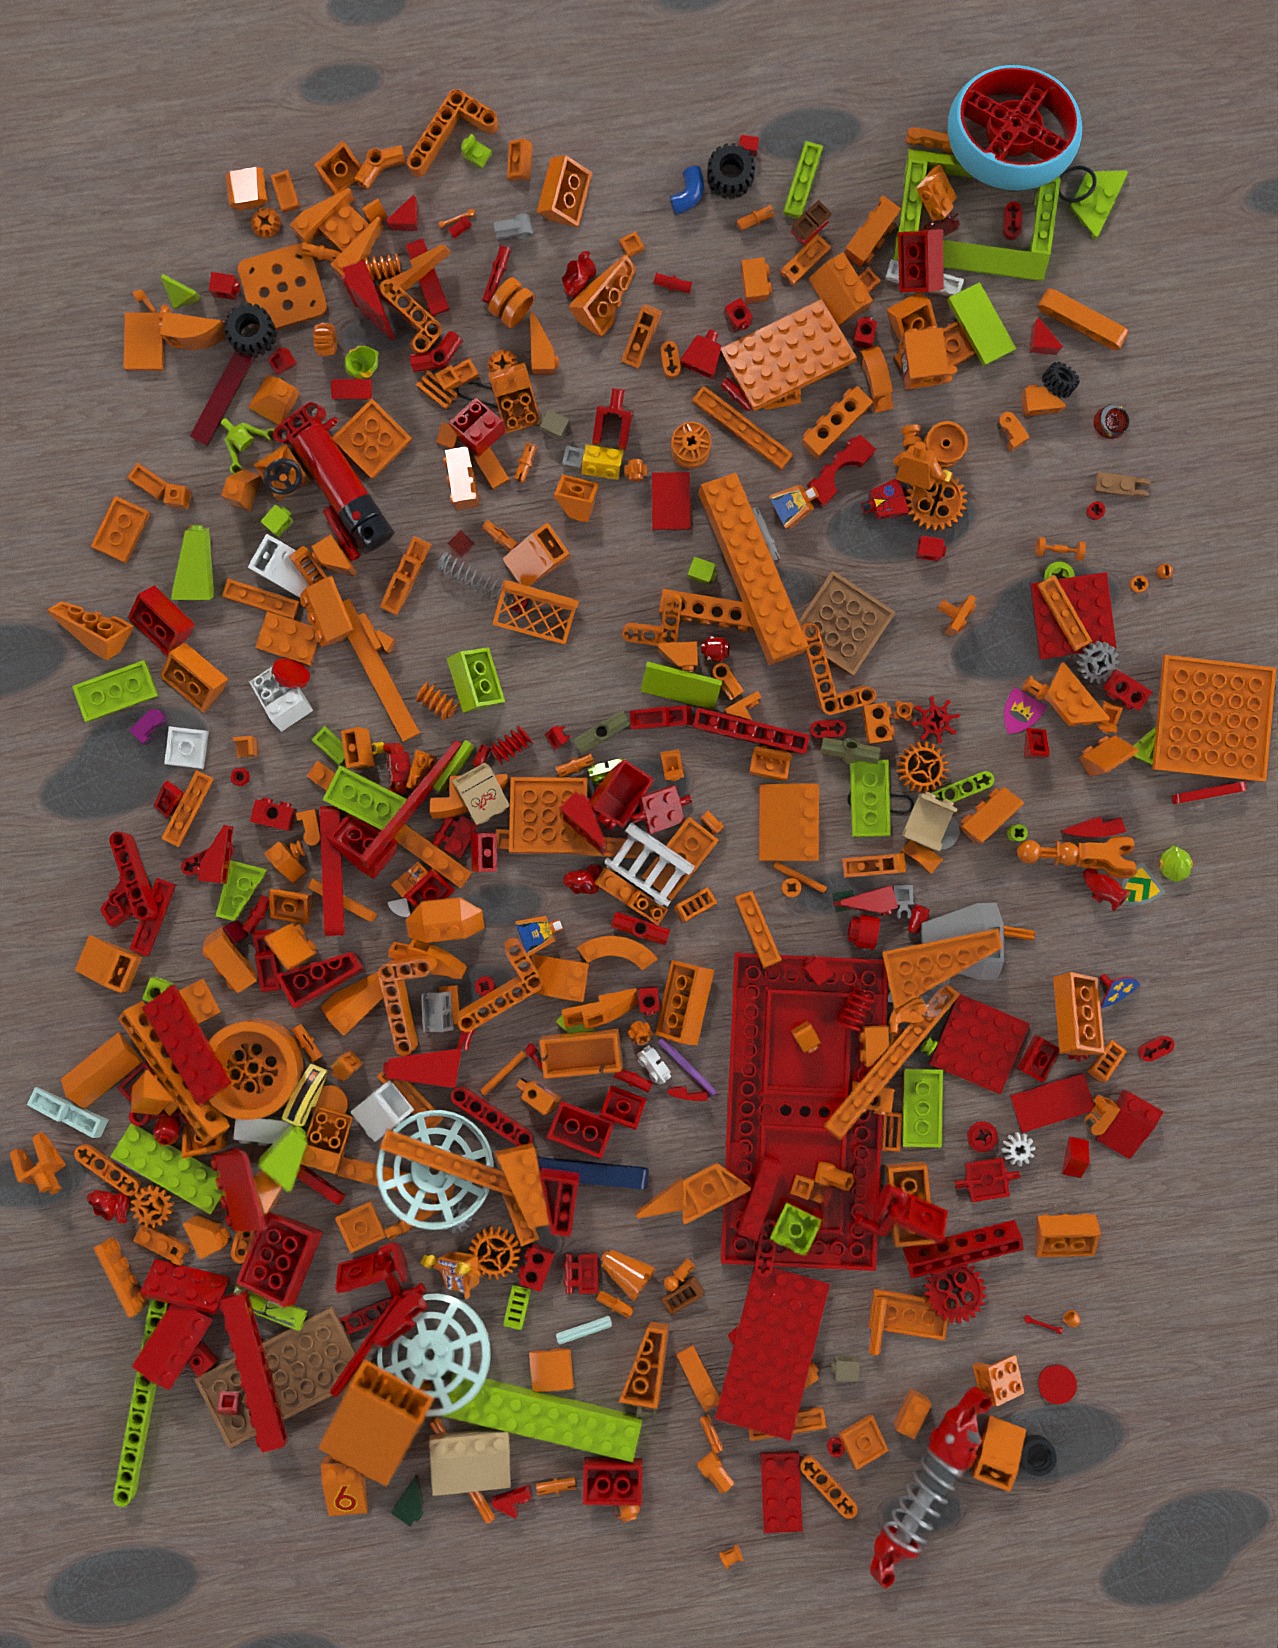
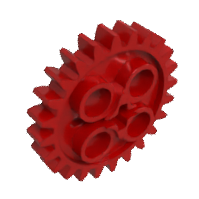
(970, 1284)

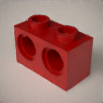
(1128, 687)
(539, 1268)

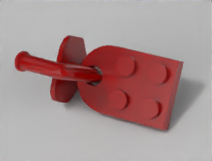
(907, 1212)
(374, 1268)

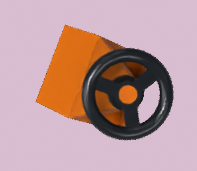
(282, 472)

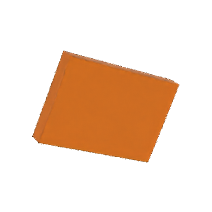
(143, 342)
(120, 529)

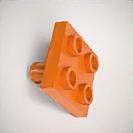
(957, 613)

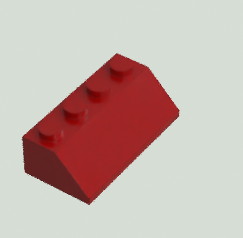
(171, 1344)

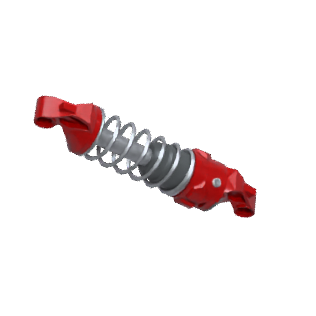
(950, 1454)

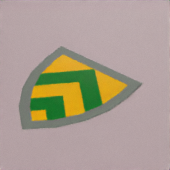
(1143, 887)

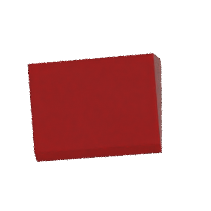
(429, 888)
(1038, 1058)
(623, 1107)

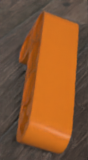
(407, 314)

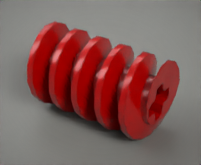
(511, 744)
(856, 1009)

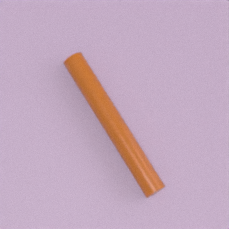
(800, 877)
(505, 1071)

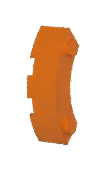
(617, 946)

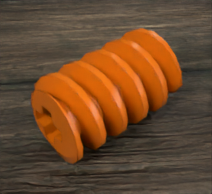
(384, 268)
(436, 701)

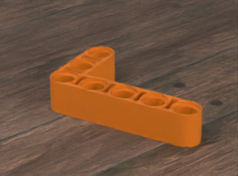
(446, 127)
(825, 676)
(503, 991)
(401, 998)

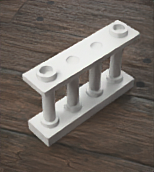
(650, 846)

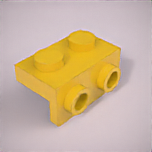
(602, 462)

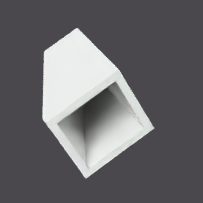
(382, 1110)

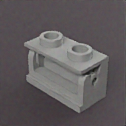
(437, 1011)

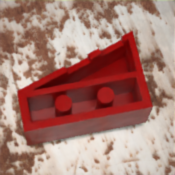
(560, 1199)

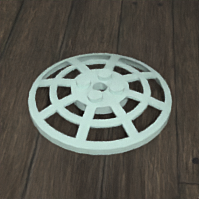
(439, 1182)
(444, 1354)

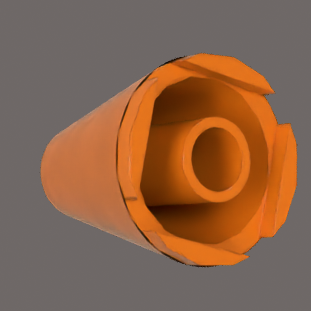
(627, 1272)

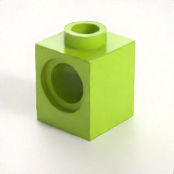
(277, 520)
(702, 571)
(155, 982)

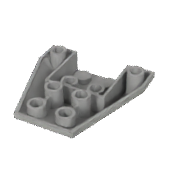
(967, 921)

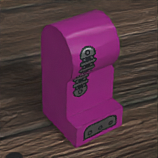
(147, 725)

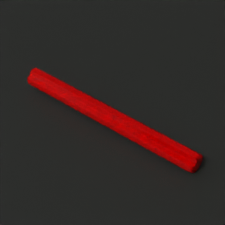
(363, 1350)

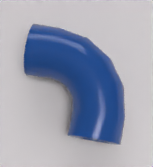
(691, 194)

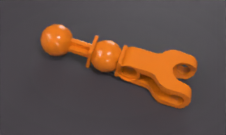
(1087, 855)

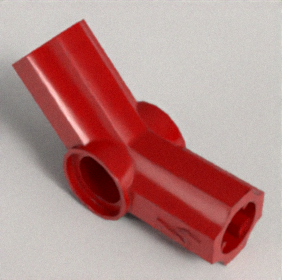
(446, 348)

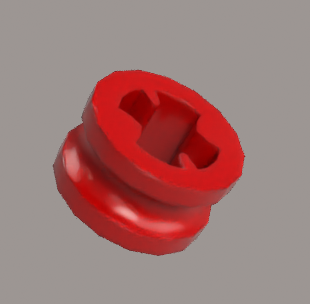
(1091, 514)
(830, 1449)

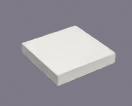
(186, 747)

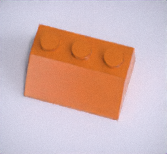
(564, 191)
(841, 289)
(326, 612)
(193, 676)
(990, 814)
(1066, 1235)

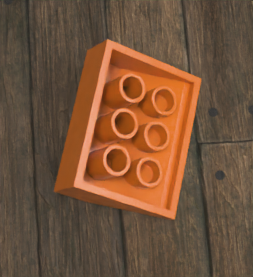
(788, 822)

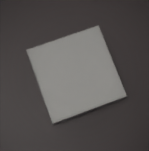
(573, 457)

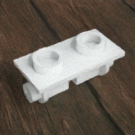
(647, 1059)

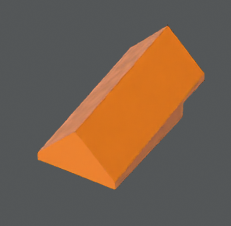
(100, 1071)

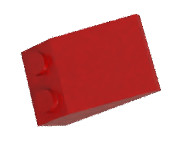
(580, 817)
(352, 840)
(1130, 1125)

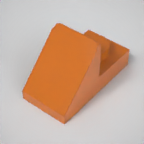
(739, 709)

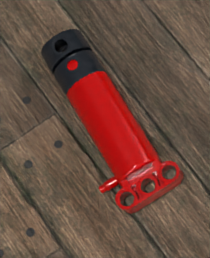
(335, 476)

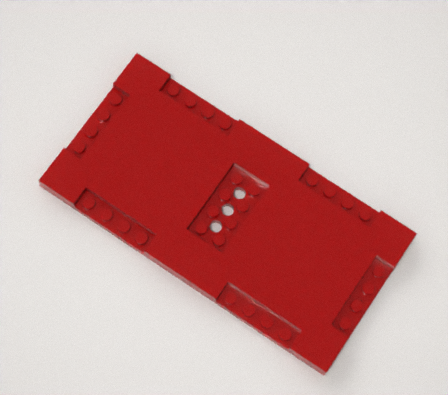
(772, 1072)

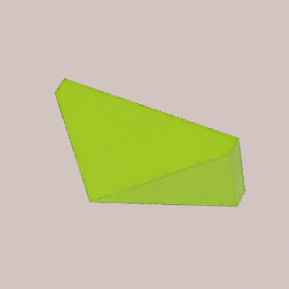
(178, 293)

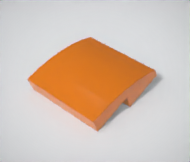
(551, 1370)

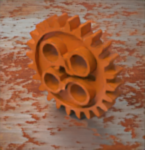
(950, 505)

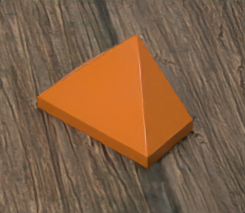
(922, 856)

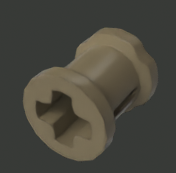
(648, 1414)

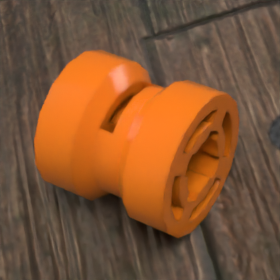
(911, 435)

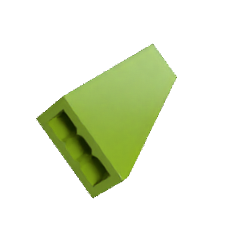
(194, 567)

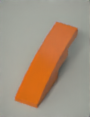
(405, 575)

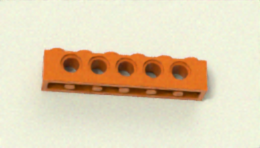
(708, 604)

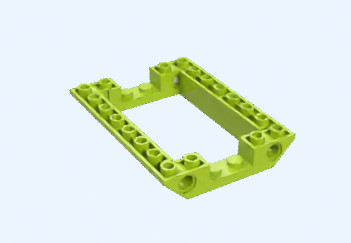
(975, 257)

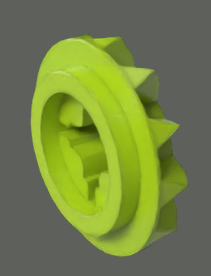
(1056, 567)

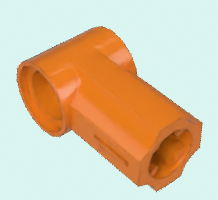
(729, 683)
(829, 1175)
(712, 1468)

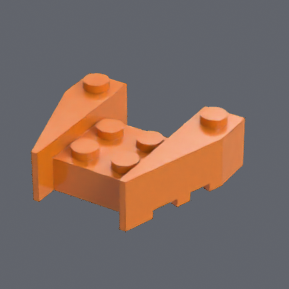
(341, 227)

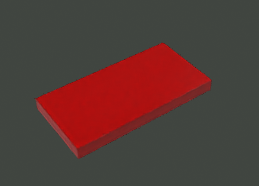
(1052, 1102)

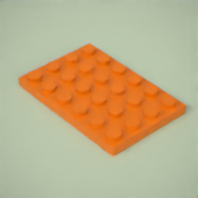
(788, 355)

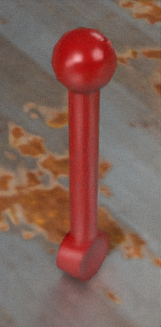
(1059, 1330)

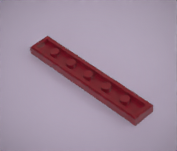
(221, 398)

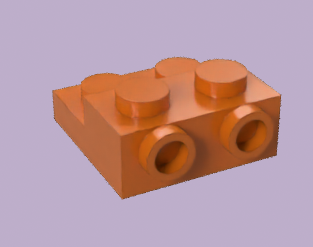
(937, 193)

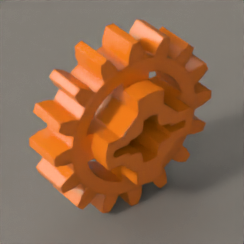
(148, 1213)

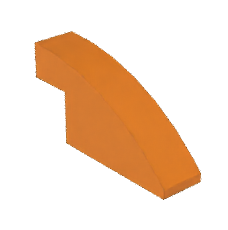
(454, 803)

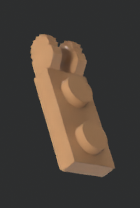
(1120, 485)

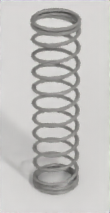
(442, 564)

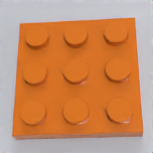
(372, 439)

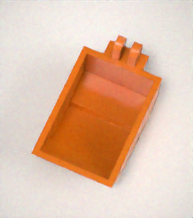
(189, 331)

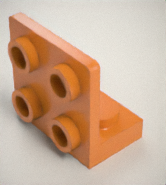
(999, 1380)

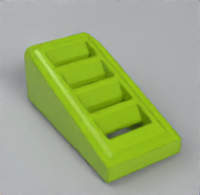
(513, 1323)

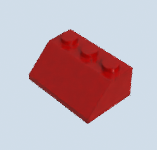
(920, 260)
(160, 620)
(580, 1130)
(612, 1481)

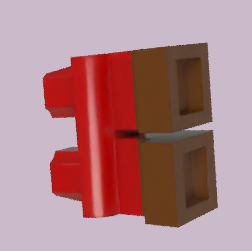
(810, 223)

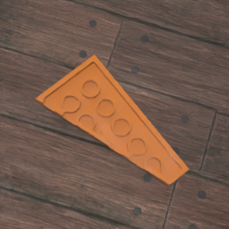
(926, 965)

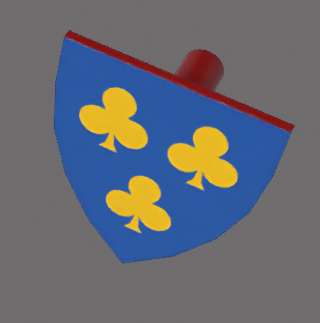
(1117, 989)

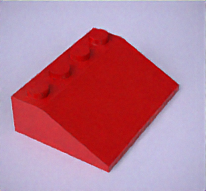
(365, 295)
(237, 1190)
(279, 1259)

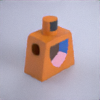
(546, 1099)

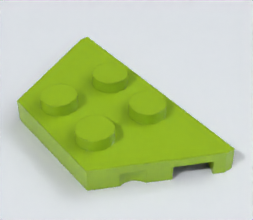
(1095, 208)

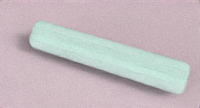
(584, 1330)

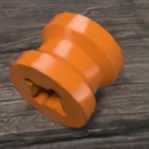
(788, 885)

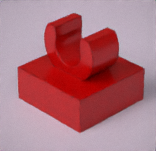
(556, 737)

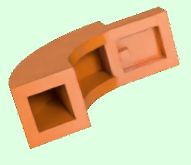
(878, 378)

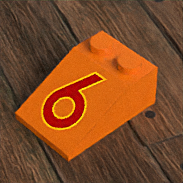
(343, 1488)

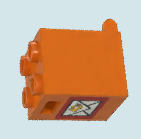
(924, 358)

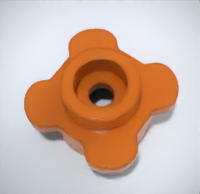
(908, 710)

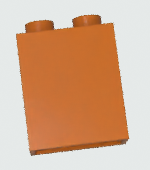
(375, 1423)

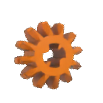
(325, 339)

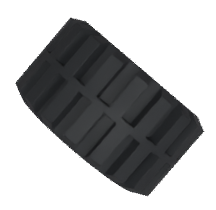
(730, 156)
(241, 318)

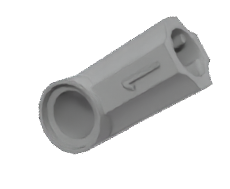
(517, 227)

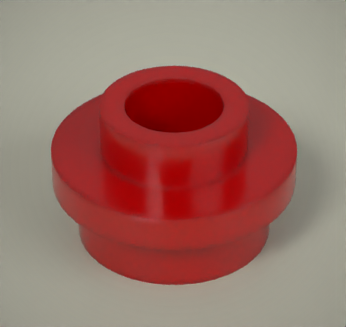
(234, 777)

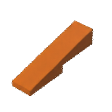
(420, 266)

